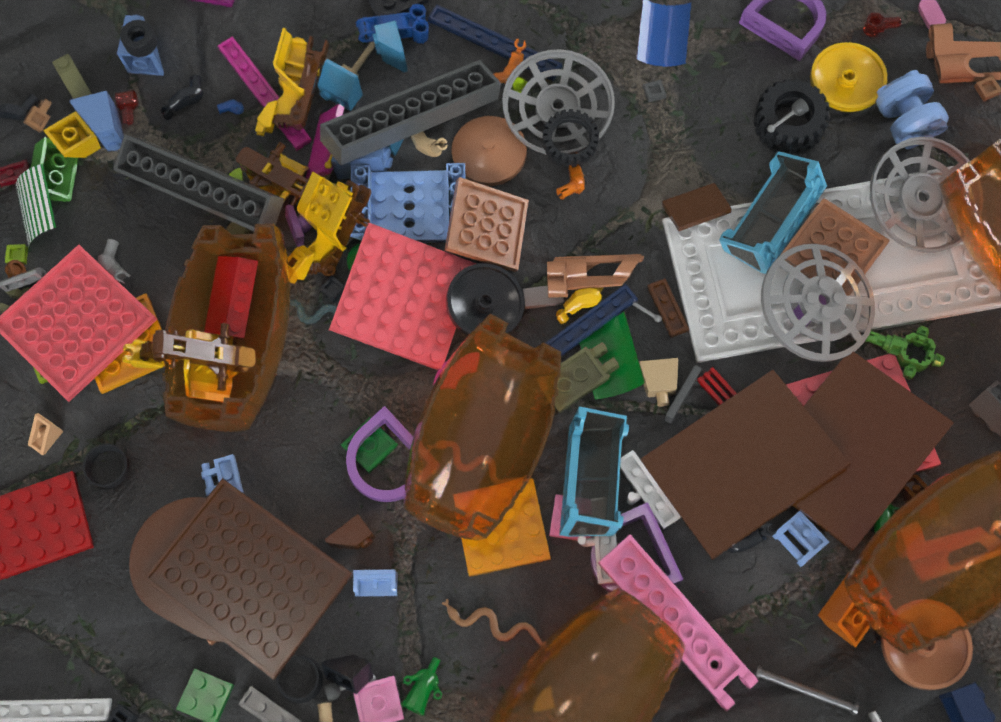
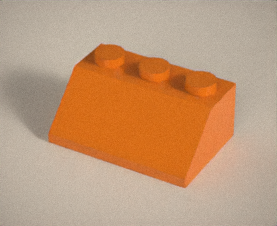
(844, 617)

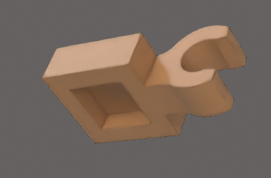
(37, 117)

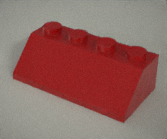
(231, 295)

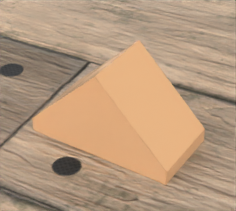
(43, 434)

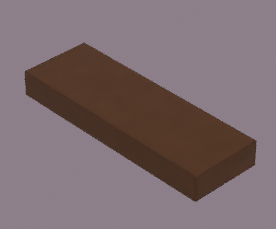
(668, 308)

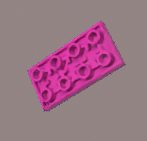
(319, 152)

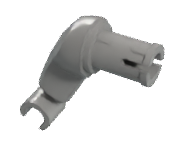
(110, 264)

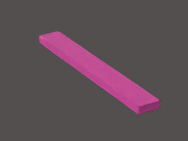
(259, 87)

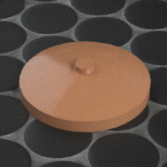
(489, 151)
(932, 666)

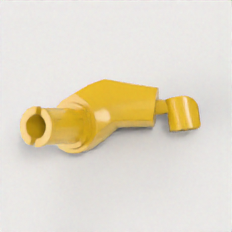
(579, 299)

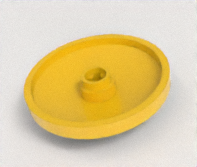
(848, 76)

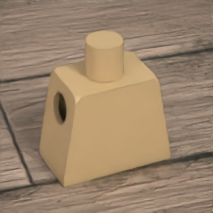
(660, 379)

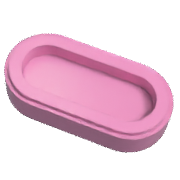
(931, 12)

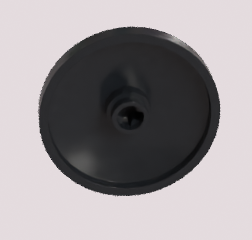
(484, 291)

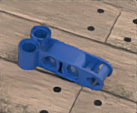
(408, 24)

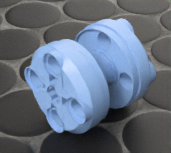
(906, 99)

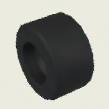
(133, 30)

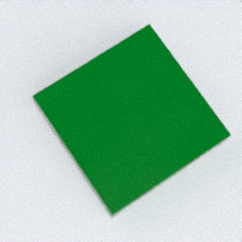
(373, 449)

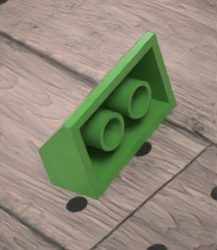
(58, 170)

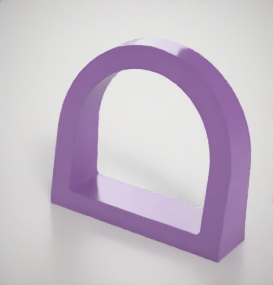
(780, 37)
(382, 417)
(646, 515)

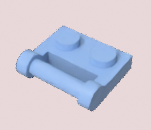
(805, 534)

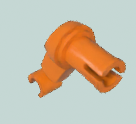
(515, 60)
(576, 182)

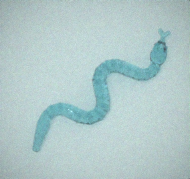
(317, 316)

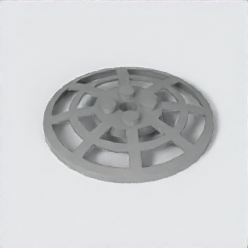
(557, 93)
(909, 193)
(812, 308)

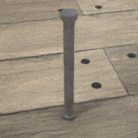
(853, 707)

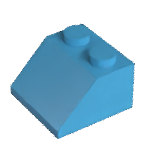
(389, 45)
(339, 85)

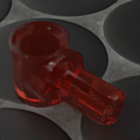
(880, 24)
(127, 103)

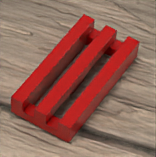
(722, 382)

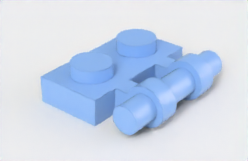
(224, 468)

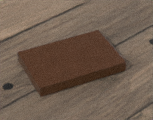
(696, 207)

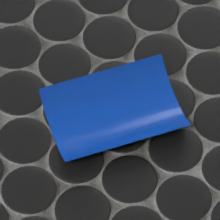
(663, 34)

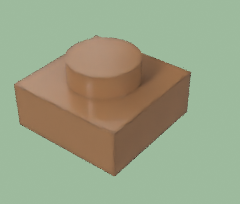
(987, 88)

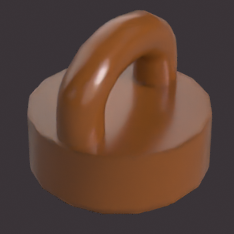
(14, 268)

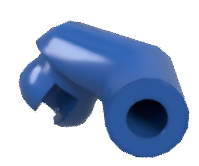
(232, 106)

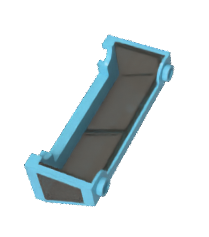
(776, 211)
(592, 474)

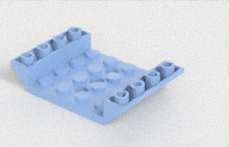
(387, 201)

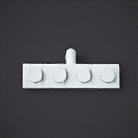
(647, 490)
(603, 546)

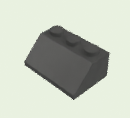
(988, 407)

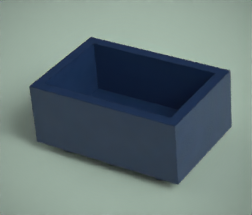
(967, 705)

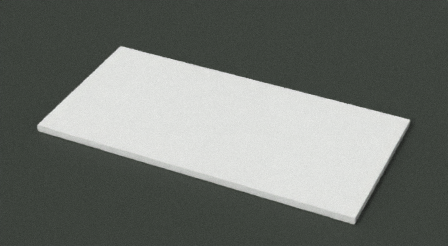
(908, 286)

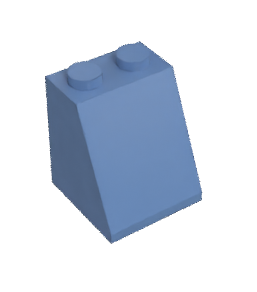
(149, 64)
(101, 117)
(378, 161)

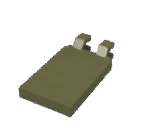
(582, 375)

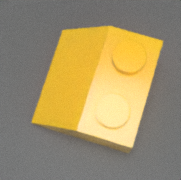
(73, 137)

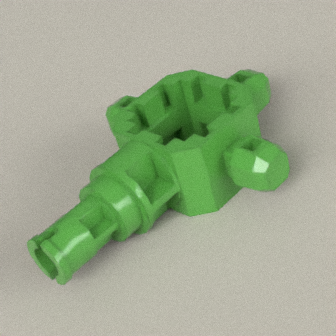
(897, 346)

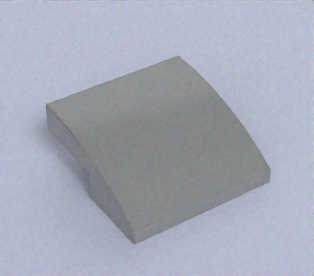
(22, 279)

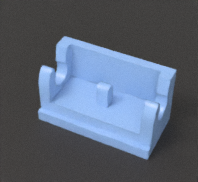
(375, 582)

